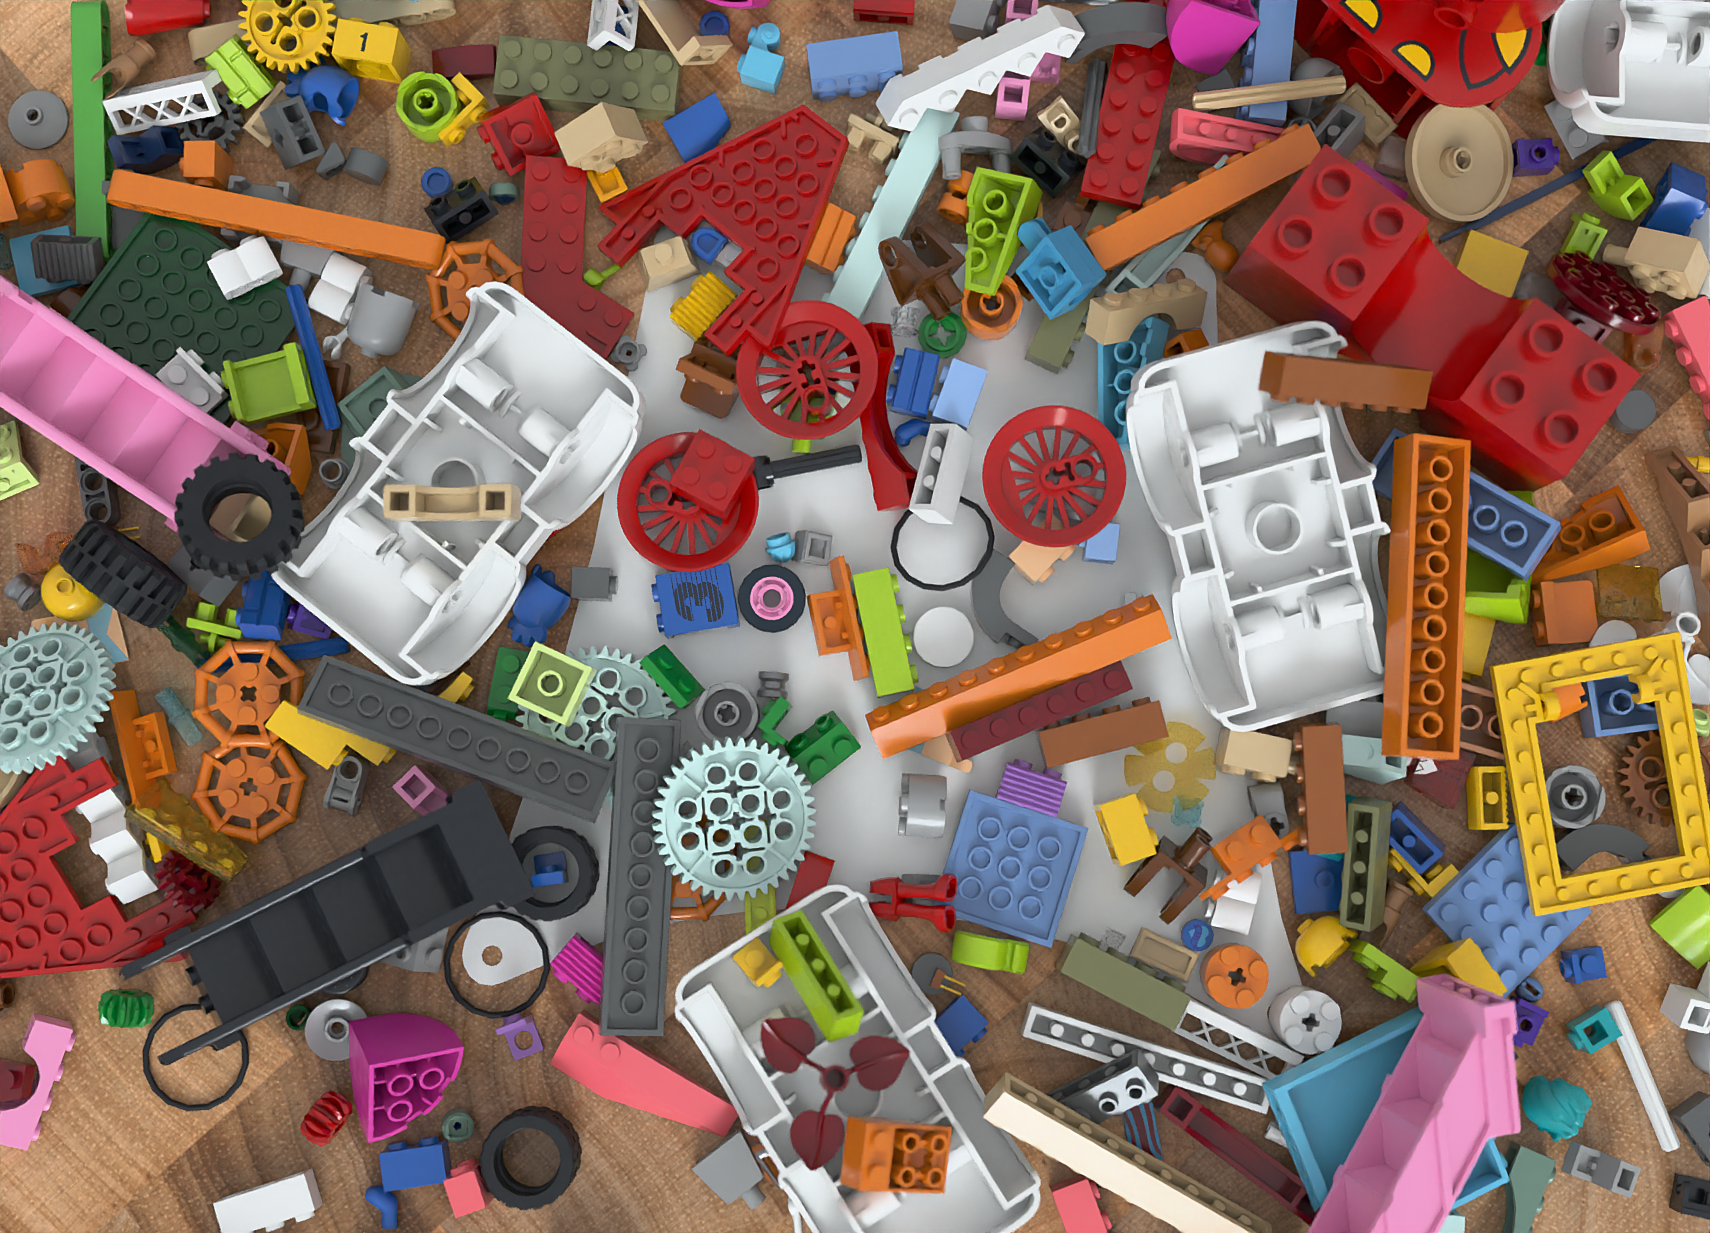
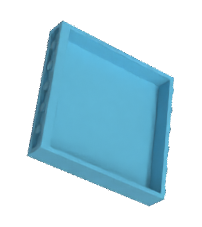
(1331, 1098)

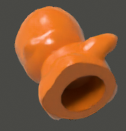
(1216, 249)

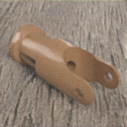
(127, 65)
(1394, 901)

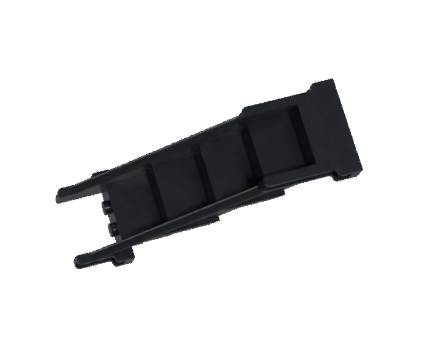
(345, 916)

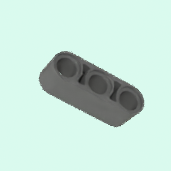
(94, 500)

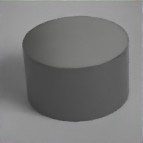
(366, 166)
(1634, 412)
(924, 968)

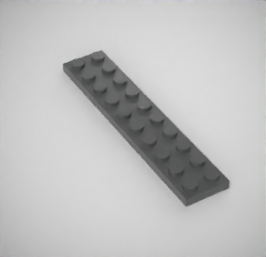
(458, 738)
(637, 882)

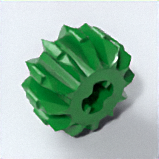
(126, 1008)

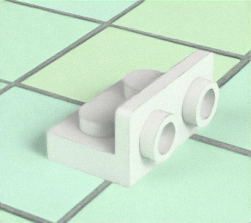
(192, 382)

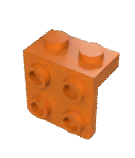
(1563, 612)

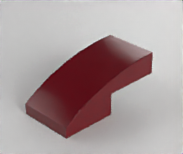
(471, 61)

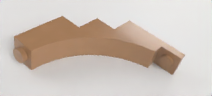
(1688, 503)

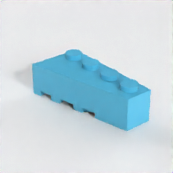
(1116, 369)

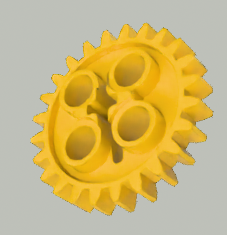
(310, 41)

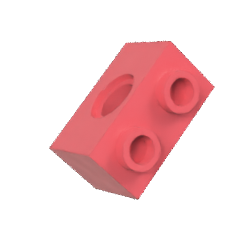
(467, 1188)

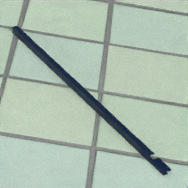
(1542, 191)

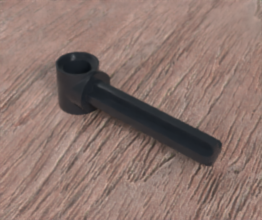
(767, 471)

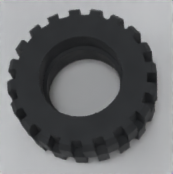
(231, 478)
(122, 573)

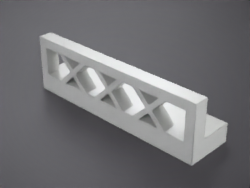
(603, 21)
(164, 91)
(1241, 1031)

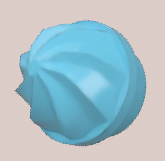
(780, 547)

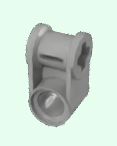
(347, 787)
(1269, 801)

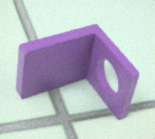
(515, 1024)

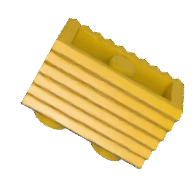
(702, 306)
(1487, 798)

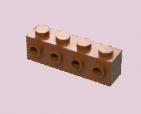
(1103, 733)
(1321, 788)

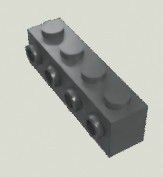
(1110, 1088)

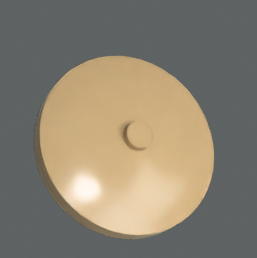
(1459, 162)

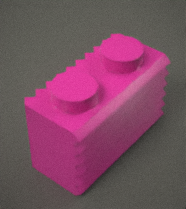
(581, 966)

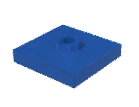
(1315, 882)

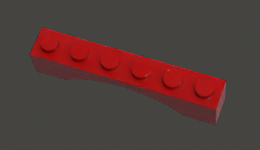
(889, 470)

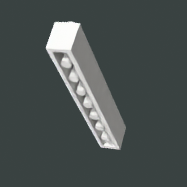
(1169, 1063)

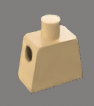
(667, 263)

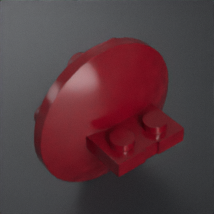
(1599, 298)

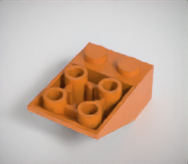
(895, 1155)

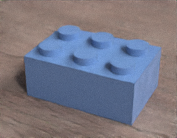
(853, 65)
(1612, 709)

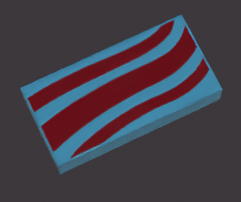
(1142, 1129)

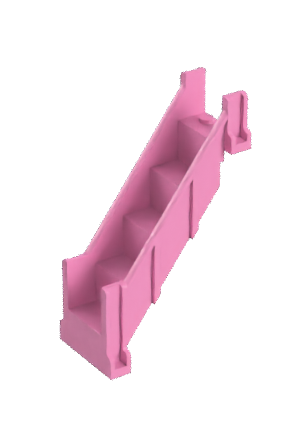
(108, 407)
(1431, 1117)

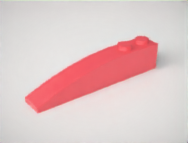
(638, 1078)

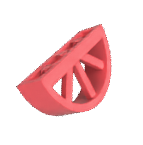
(1207, 137)

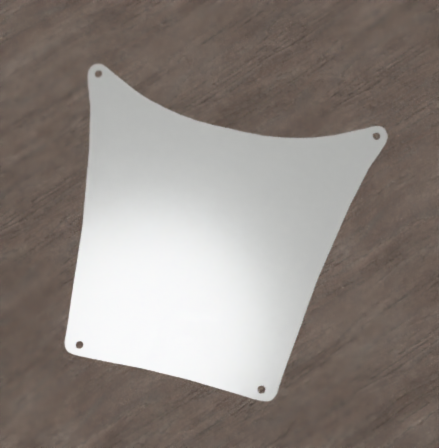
(861, 795)

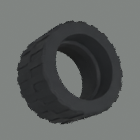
(587, 866)
(499, 1180)

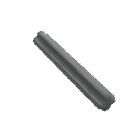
(1091, 108)

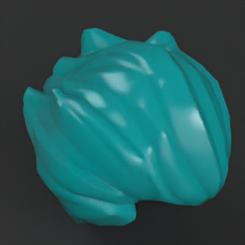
(1555, 1106)

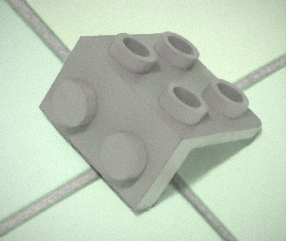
(421, 956)

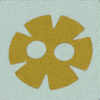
(1186, 787)

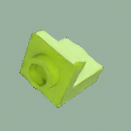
(1585, 234)

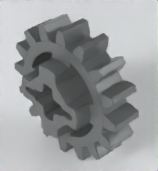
(222, 130)

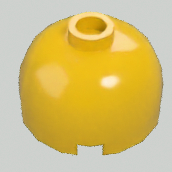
(67, 597)
(1321, 943)

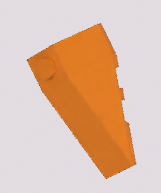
(290, 446)
(1594, 538)

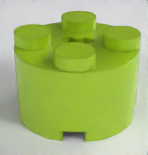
(418, 92)

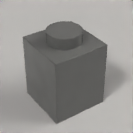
(593, 584)

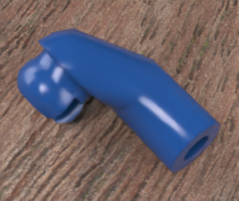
(911, 429)
(385, 1202)

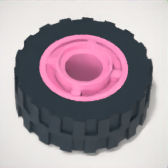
(771, 578)

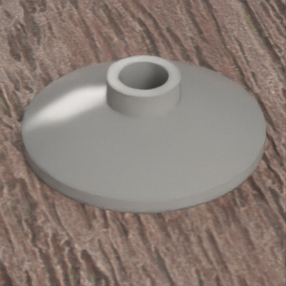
(47, 128)
(318, 1031)

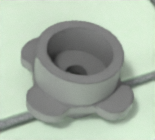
(627, 344)

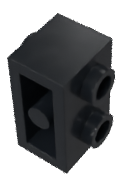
(1047, 162)
(461, 210)

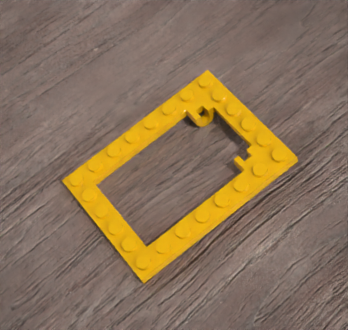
(1660, 672)

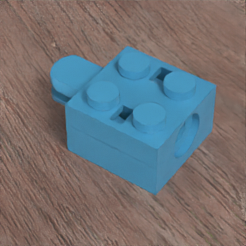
(1058, 268)

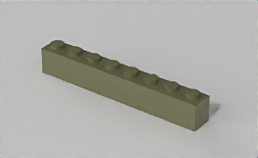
(1054, 337)

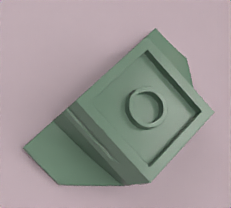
(366, 404)

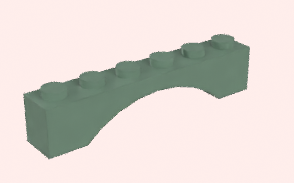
(1528, 1177)

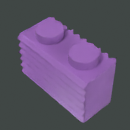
(1030, 788)

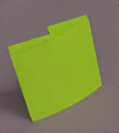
(1687, 925)

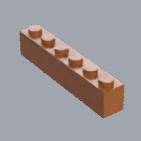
(1344, 381)

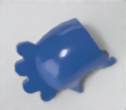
(325, 89)
(538, 607)

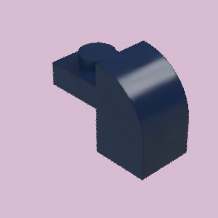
(150, 152)

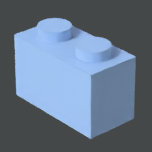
(958, 394)

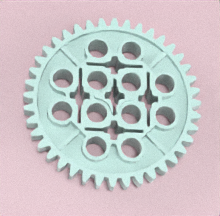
(629, 677)
(50, 694)
(700, 858)

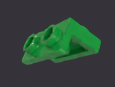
(672, 676)
(774, 714)
(822, 747)

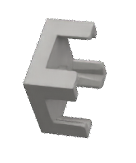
(282, 193)

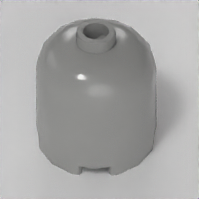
(380, 321)

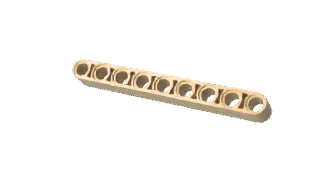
(397, 12)

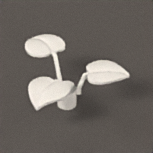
(1680, 600)

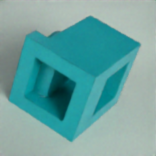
(1602, 1030)

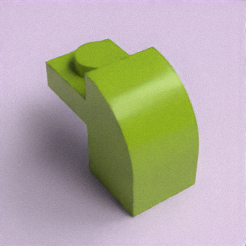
(1613, 190)

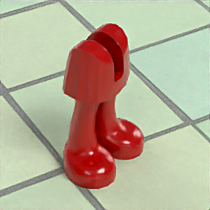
(942, 890)

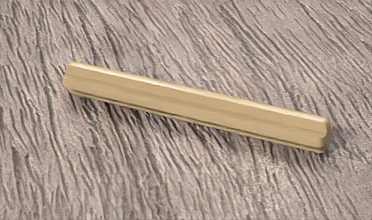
(1268, 93)

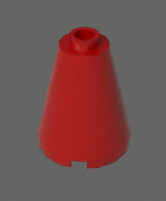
(159, 16)

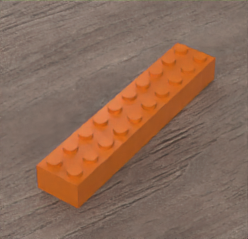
(1426, 598)

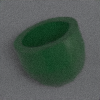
(295, 1015)

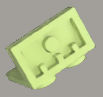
(15, 472)

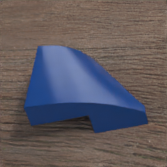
(698, 128)

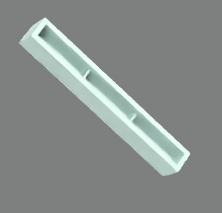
(892, 211)

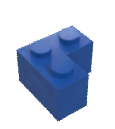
(1678, 201)

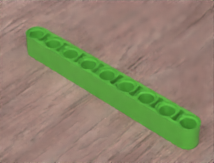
(91, 121)

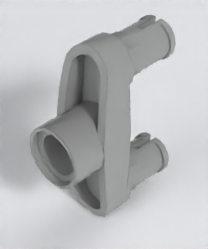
(975, 140)

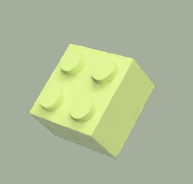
(552, 684)

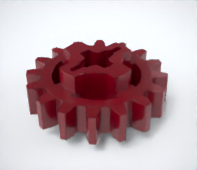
(186, 882)

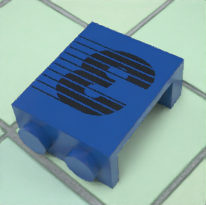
(695, 601)

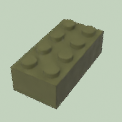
(1127, 984)

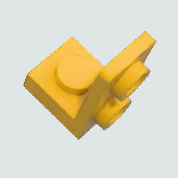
(475, 106)
(1436, 876)
(758, 963)

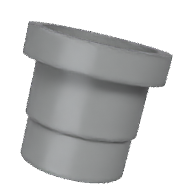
(338, 482)

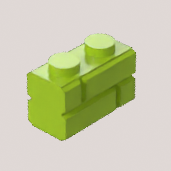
(240, 72)

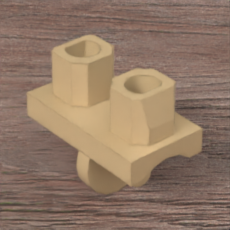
(1062, 122)
(875, 131)

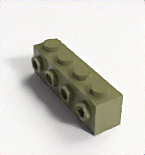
(1365, 863)

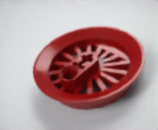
(805, 322)
(1003, 493)
(731, 534)

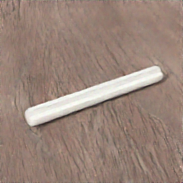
(1643, 1079)

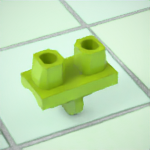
(206, 620)

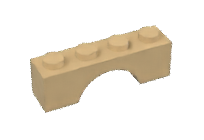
(1117, 315)
(473, 503)

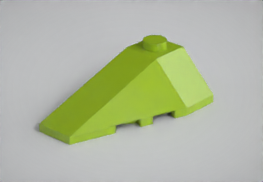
(996, 211)

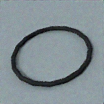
(965, 580)
(459, 932)
(146, 1065)

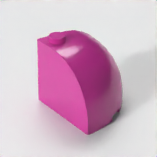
(1208, 31)
(399, 1069)

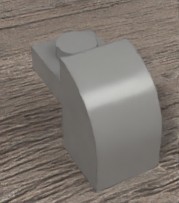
(1600, 1169)

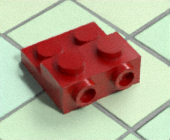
(517, 132)

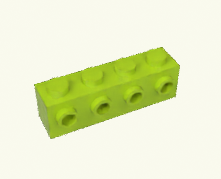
(883, 632)
(815, 976)

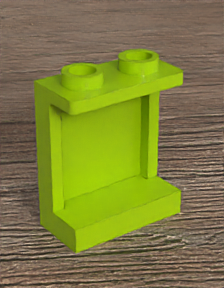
(269, 385)

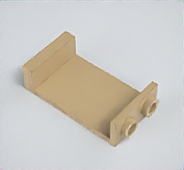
(681, 34)

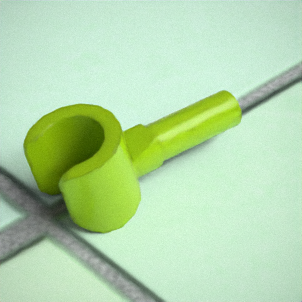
(596, 279)

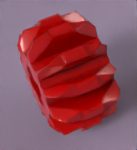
(326, 1118)

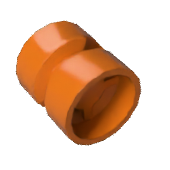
(954, 203)

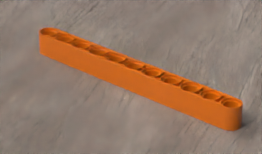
(275, 220)

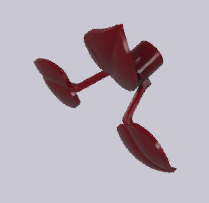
(877, 1065)

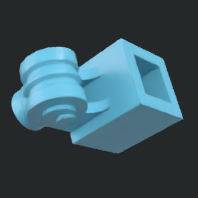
(760, 67)

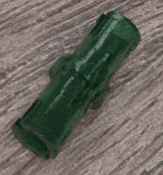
(184, 641)

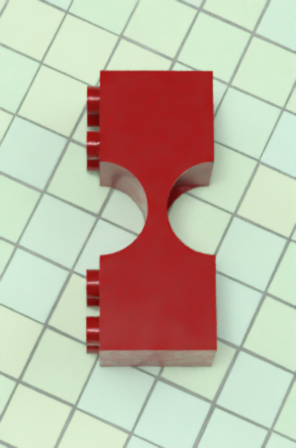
(1502, 367)

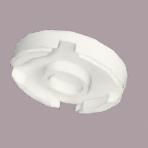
(943, 637)

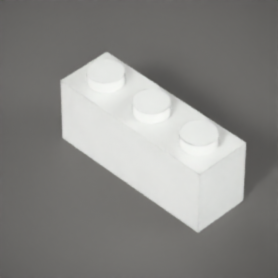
(941, 473)
(269, 1204)

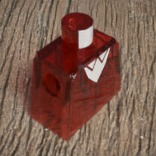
(1439, 779)

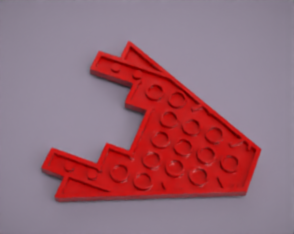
(758, 193)
(40, 913)

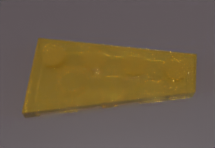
(183, 829)

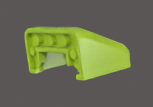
(1495, 591)

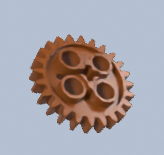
(1635, 778)

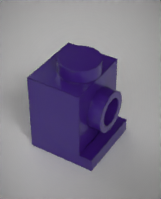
(1527, 163)
(1534, 1017)

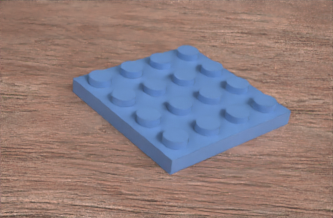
(1013, 867)
(1493, 908)

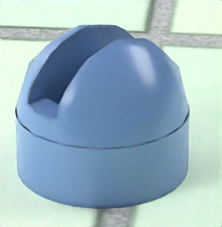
(1526, 995)

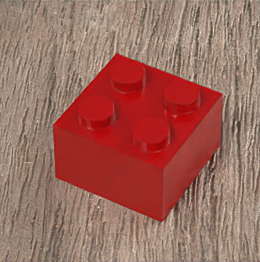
(712, 474)

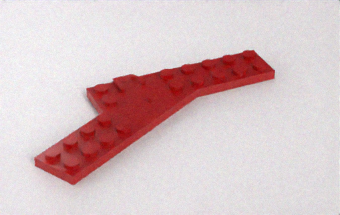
(555, 256)

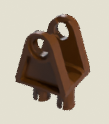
(925, 275)
(1182, 859)

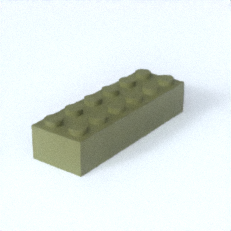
(578, 77)

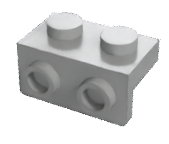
(1574, 138)

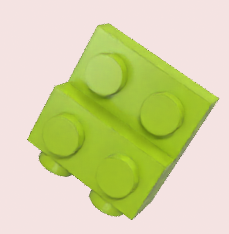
(1388, 976)

